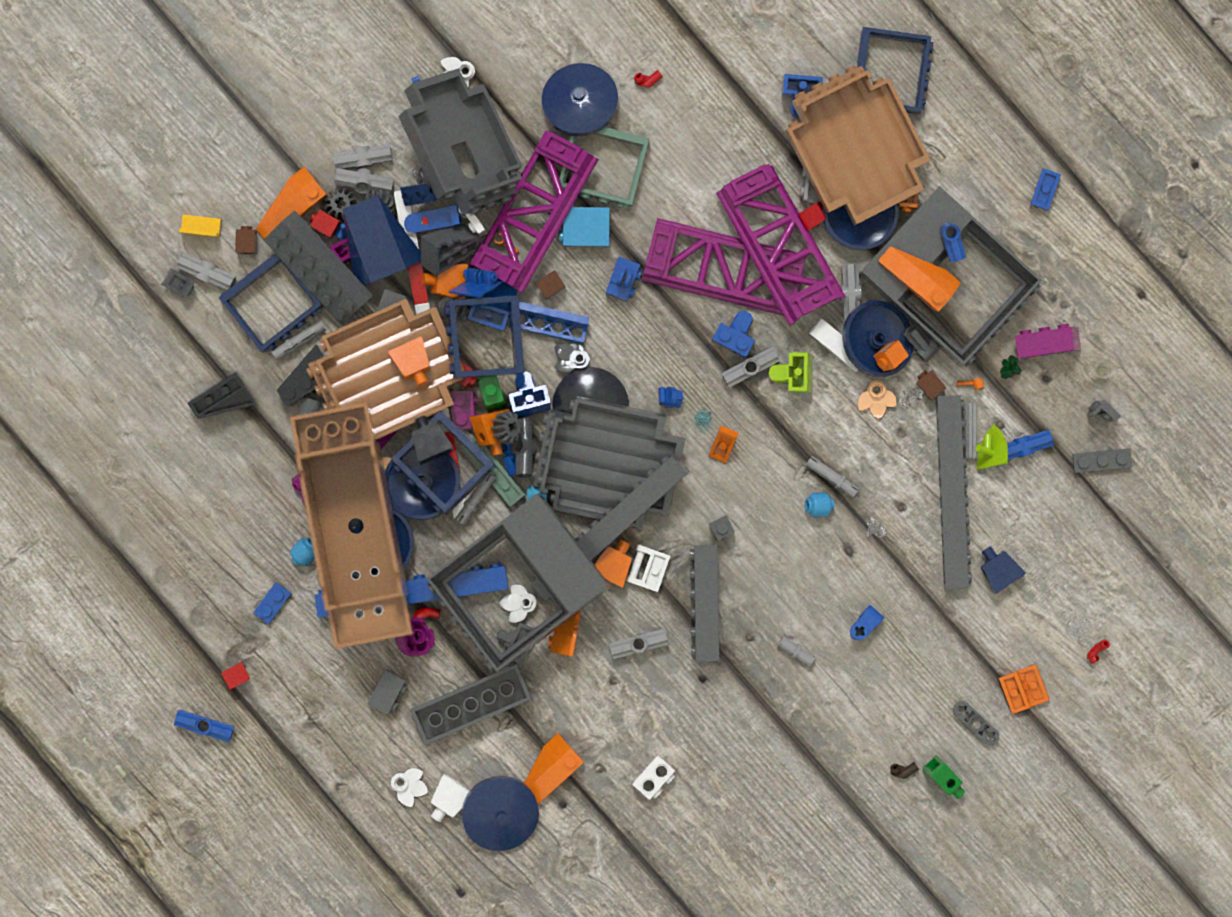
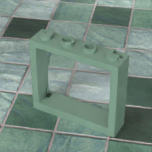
(603, 197)

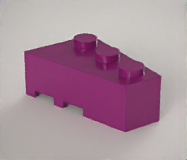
(1047, 341)

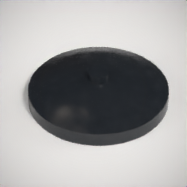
(589, 383)

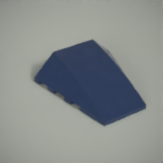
(377, 241)

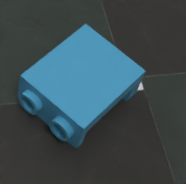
(586, 227)

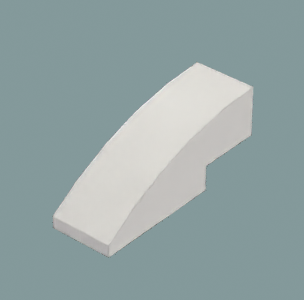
(832, 341)

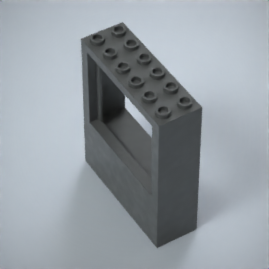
(922, 239)
(550, 556)

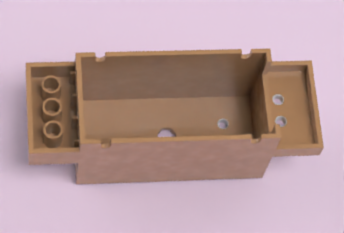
(341, 482)

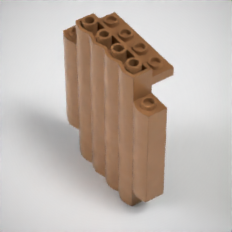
(857, 144)
(363, 372)

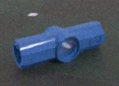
(1029, 444)
(192, 721)

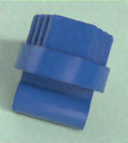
(670, 397)

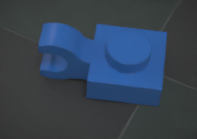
(510, 459)

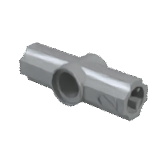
(362, 157)
(363, 180)
(206, 271)
(851, 288)
(739, 373)
(651, 640)

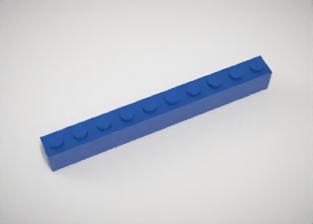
(466, 583)

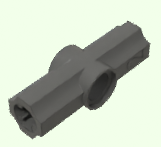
(524, 449)

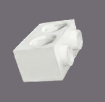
(649, 773)

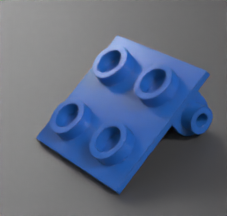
(477, 283)

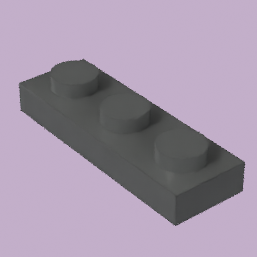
(1102, 460)

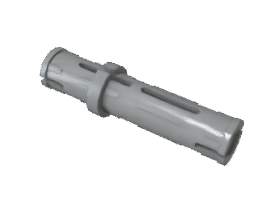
(298, 340)
(833, 477)
(471, 504)

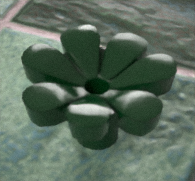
(1010, 367)

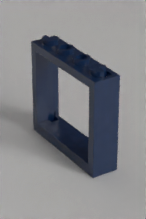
(925, 65)
(249, 280)
(453, 347)
(425, 492)

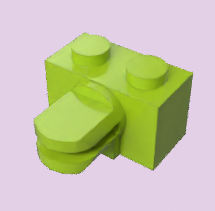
(796, 373)

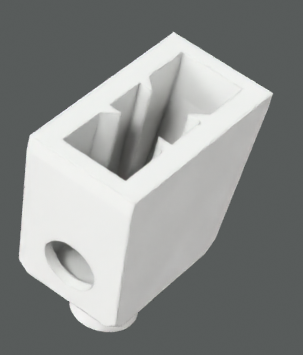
(448, 798)

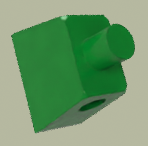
(492, 393)
(941, 773)

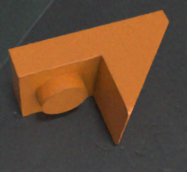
(723, 444)

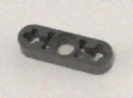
(983, 736)

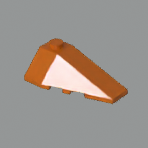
(299, 194)
(924, 279)
(565, 636)
(552, 767)

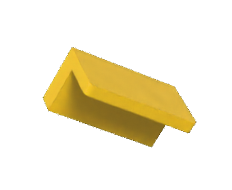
(200, 226)

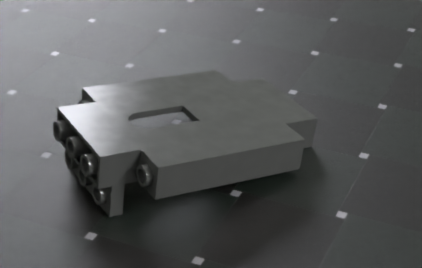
(451, 114)

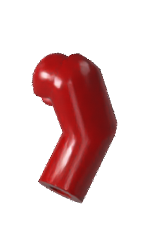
(647, 81)
(425, 612)
(1097, 648)

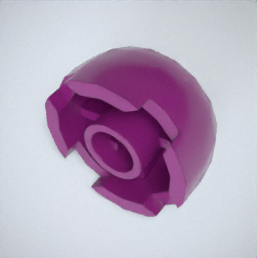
(418, 642)

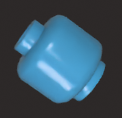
(819, 505)
(303, 552)

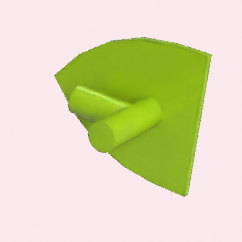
(992, 450)

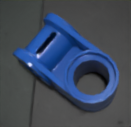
(868, 621)

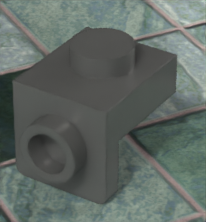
(178, 283)

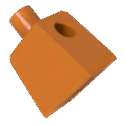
(446, 281)
(412, 360)
(481, 425)
(614, 563)

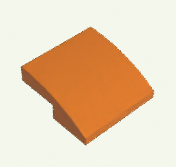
(1024, 688)

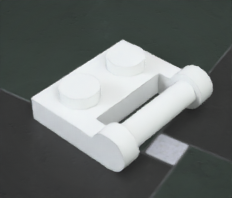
(474, 224)
(654, 570)

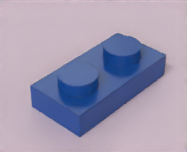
(1045, 189)
(272, 603)

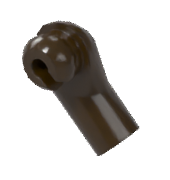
(903, 772)

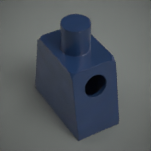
(1000, 569)

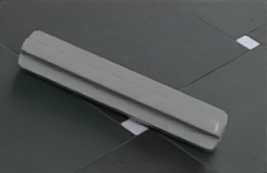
(971, 430)

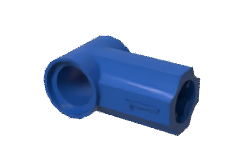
(954, 243)

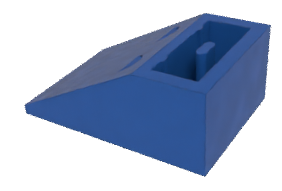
(493, 315)

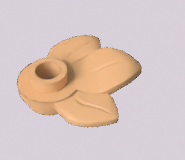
(876, 402)

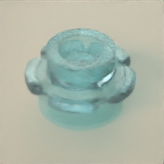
(703, 417)

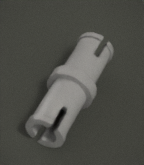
(796, 651)

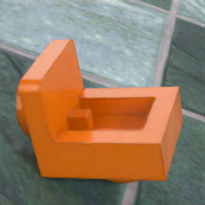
(909, 204)

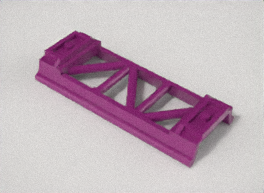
(553, 150)
(742, 192)
(660, 262)

